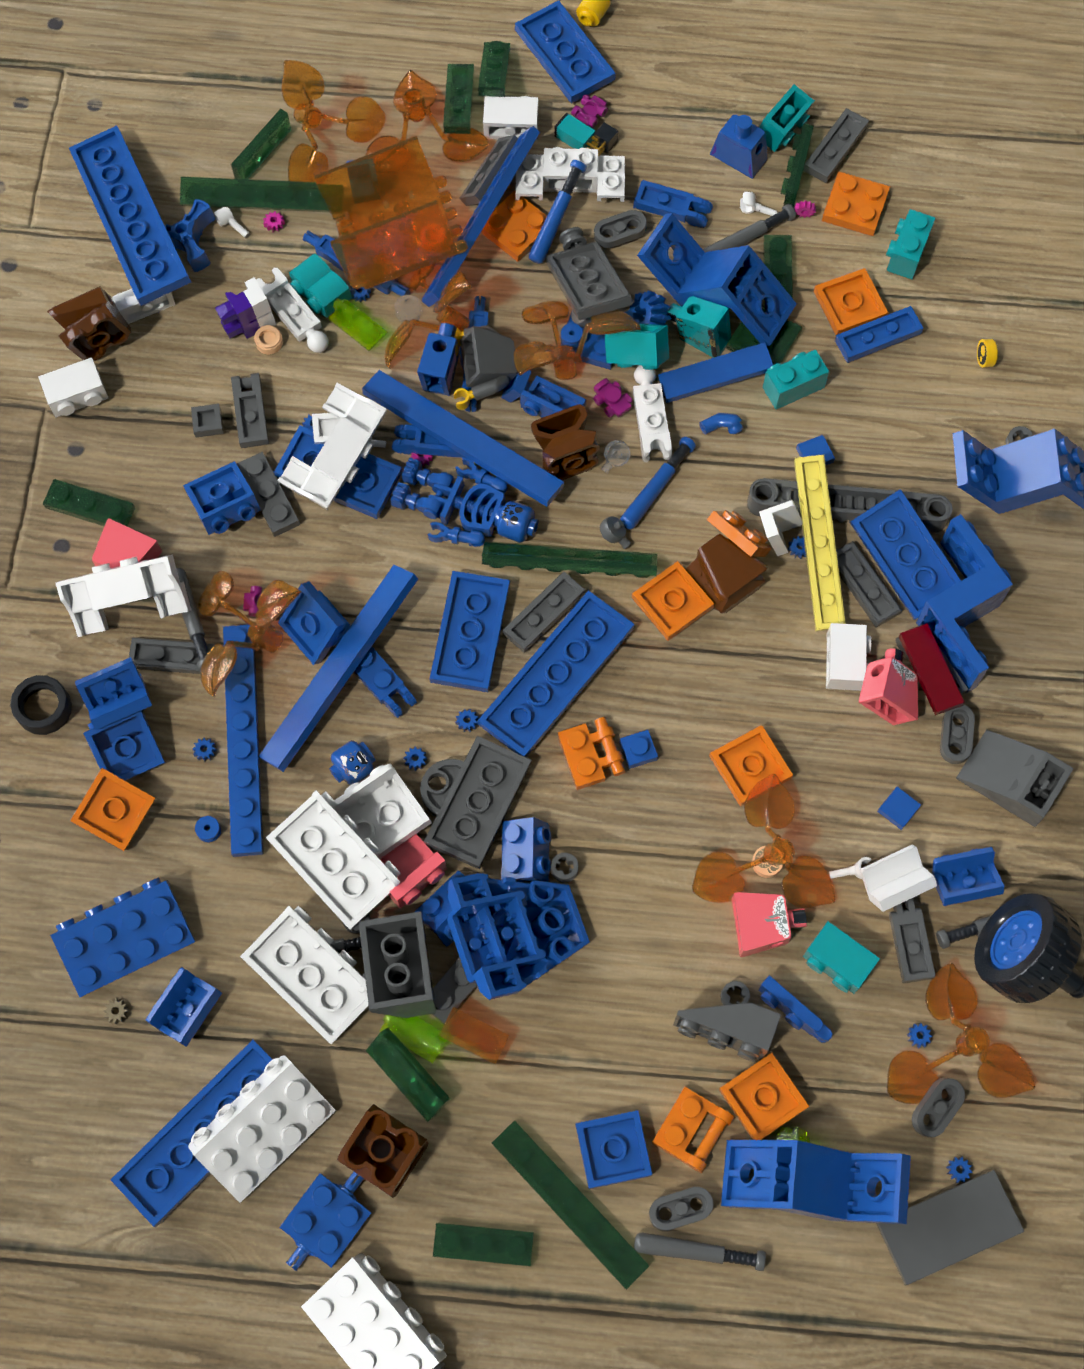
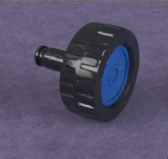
(1030, 950)

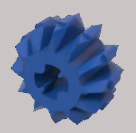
(649, 309)

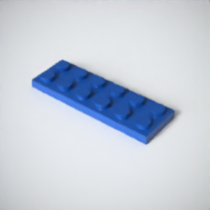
(556, 674)
(165, 1167)

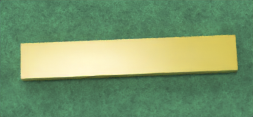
(819, 541)

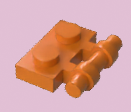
(582, 756)

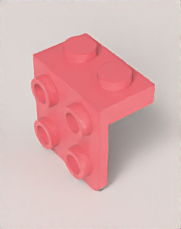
(417, 869)

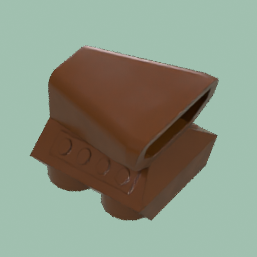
(91, 324)
(565, 443)
(726, 573)
(383, 1150)

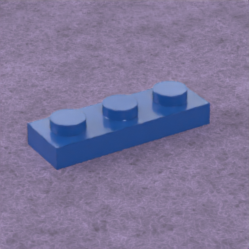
(879, 334)

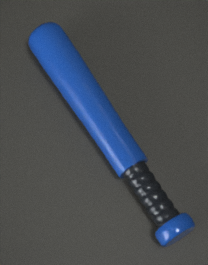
(552, 222)
(651, 491)

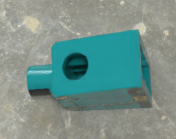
(702, 325)

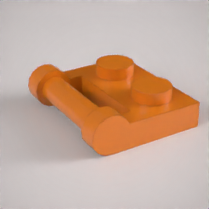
(683, 1123)

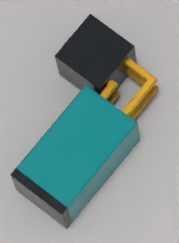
(579, 135)

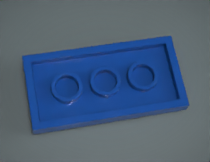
(565, 51)
(368, 489)
(905, 551)
(470, 631)

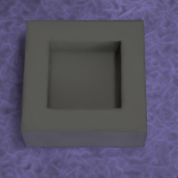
(207, 420)

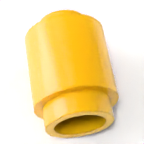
(592, 11)

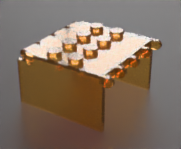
(389, 214)

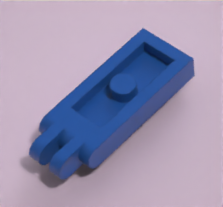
(796, 1013)

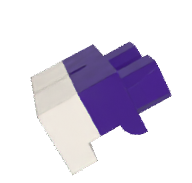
(245, 311)

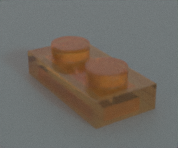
(474, 1035)

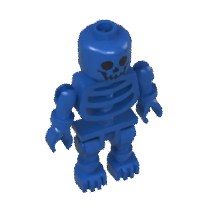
(512, 518)

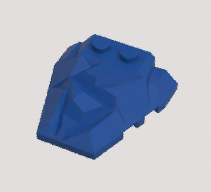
(512, 930)

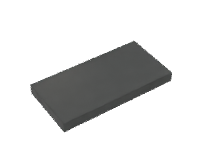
(588, 280)
(951, 1227)

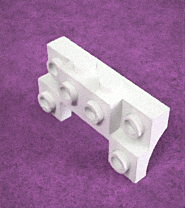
(550, 171)
(341, 451)
(130, 582)

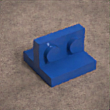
(313, 623)
(113, 693)

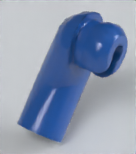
(719, 420)

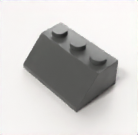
(397, 966)

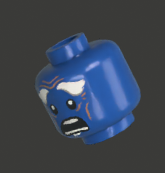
(352, 762)

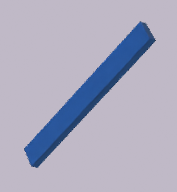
(482, 212)
(463, 438)
(338, 668)

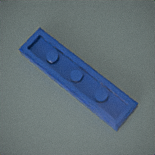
(715, 372)

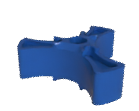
(187, 232)

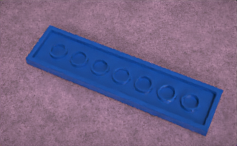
(129, 216)

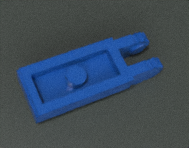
(666, 200)
(422, 444)
(383, 681)

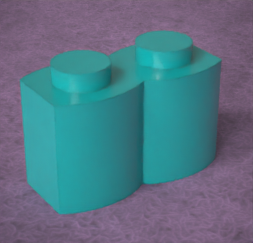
(319, 285)

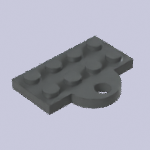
(473, 799)

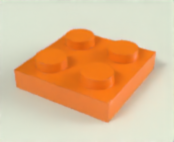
(855, 203)
(514, 226)
(850, 301)
(733, 527)
(672, 600)
(748, 761)
(113, 809)
(763, 1097)

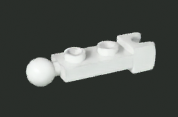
(294, 312)
(651, 415)

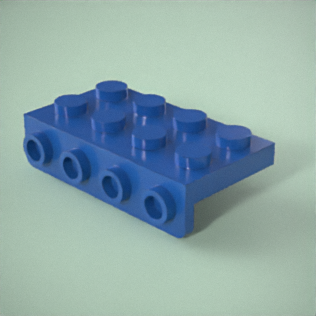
(122, 936)

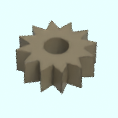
(122, 1011)

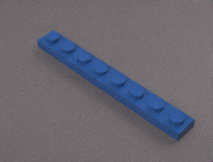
(243, 749)

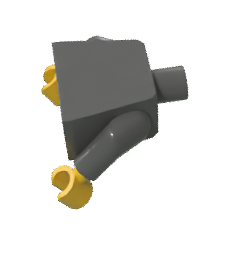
(486, 362)

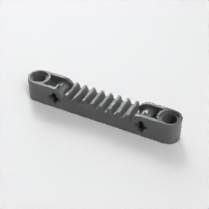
(850, 501)

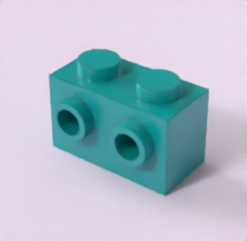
(785, 117)
(909, 247)
(638, 347)
(795, 378)
(840, 958)

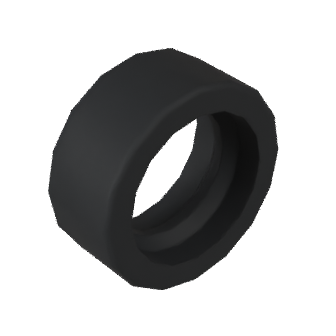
(32, 685)

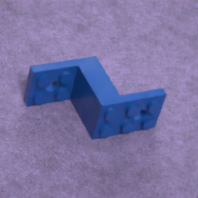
(723, 276)
(1020, 471)
(966, 601)
(816, 1181)

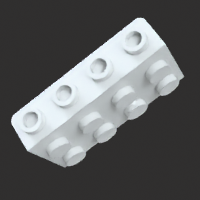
(383, 809)
(334, 859)
(309, 973)
(260, 1128)
(371, 1322)

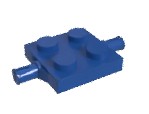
(325, 1220)

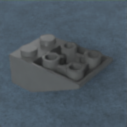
(1015, 776)
(737, 1026)

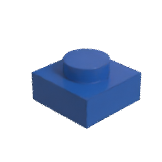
(516, 386)
(638, 749)

